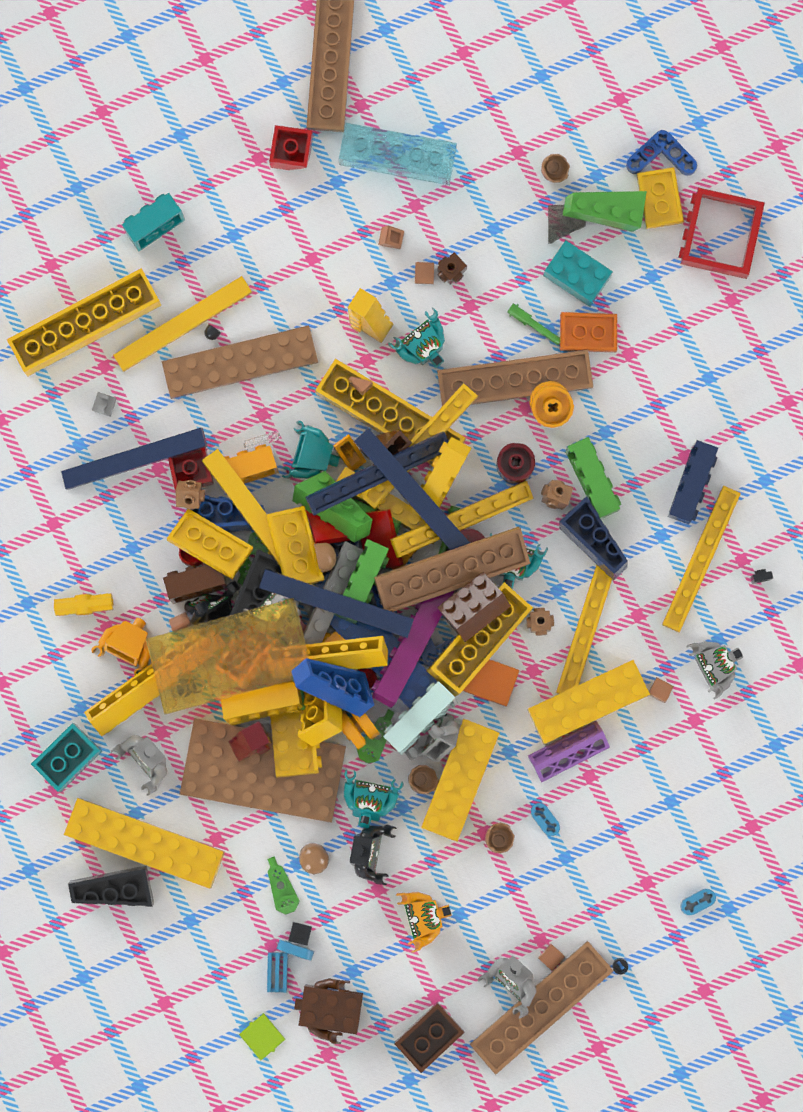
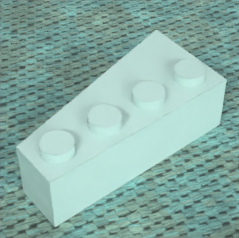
(419, 717)

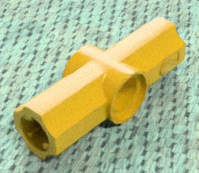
(83, 604)

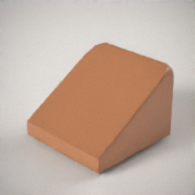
(391, 237)
(424, 273)
(360, 385)
(179, 622)
(660, 690)
(551, 957)

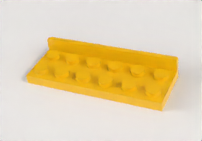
(291, 753)

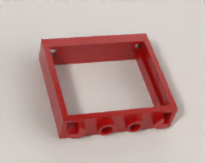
(741, 272)

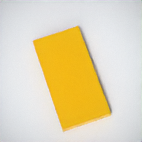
(210, 543)
(295, 545)

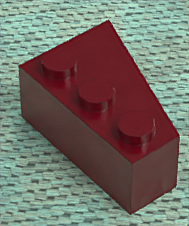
(250, 741)

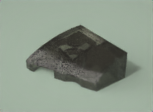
(560, 225)

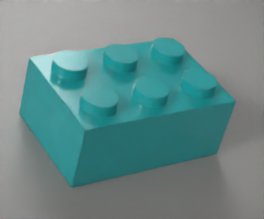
(153, 221)
(577, 273)
(66, 757)

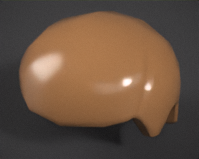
(555, 168)
(325, 556)
(423, 779)
(499, 838)
(313, 858)

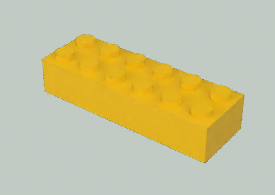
(463, 660)
(588, 702)
(460, 780)

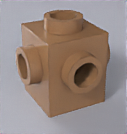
(189, 494)
(556, 494)
(540, 629)

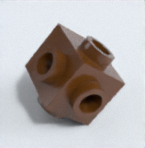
(452, 262)

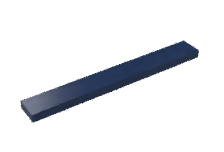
(134, 458)
(371, 476)
(410, 490)
(336, 603)

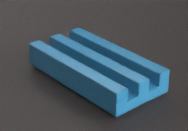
(269, 972)

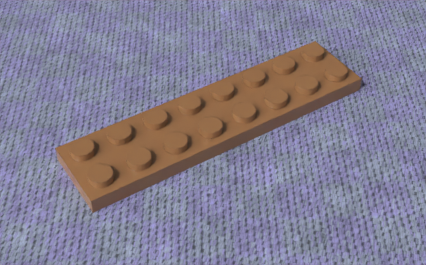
(330, 65)
(239, 362)
(517, 377)
(451, 569)
(553, 999)

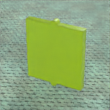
(262, 1036)

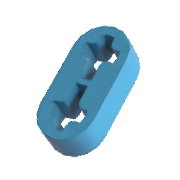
(549, 816)
(695, 898)
(295, 950)

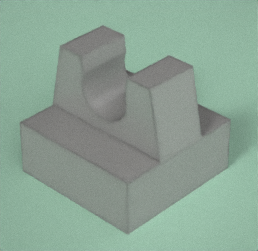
(104, 404)

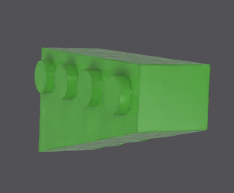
(610, 209)
(592, 477)
(345, 516)
(363, 576)

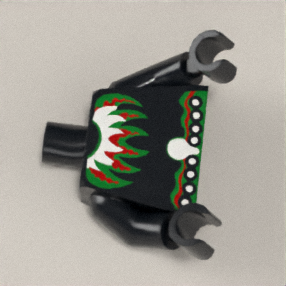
(211, 607)
(366, 851)

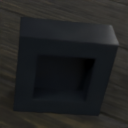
(761, 576)
(300, 933)

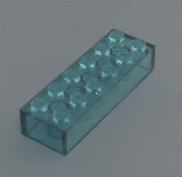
(397, 154)

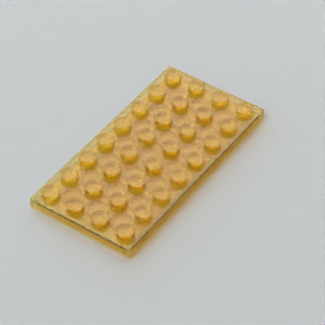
(227, 656)

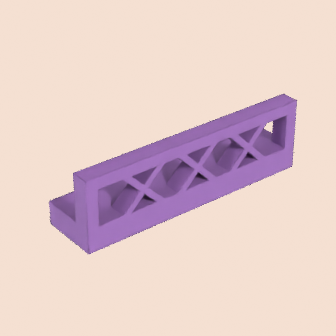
(567, 748)

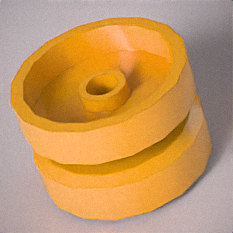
(552, 393)
(355, 726)

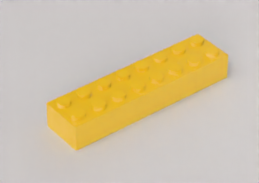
(84, 322)
(375, 408)
(144, 843)

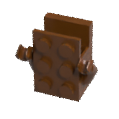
(330, 1008)

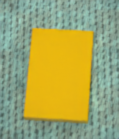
(662, 198)

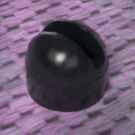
(211, 332)
(617, 969)

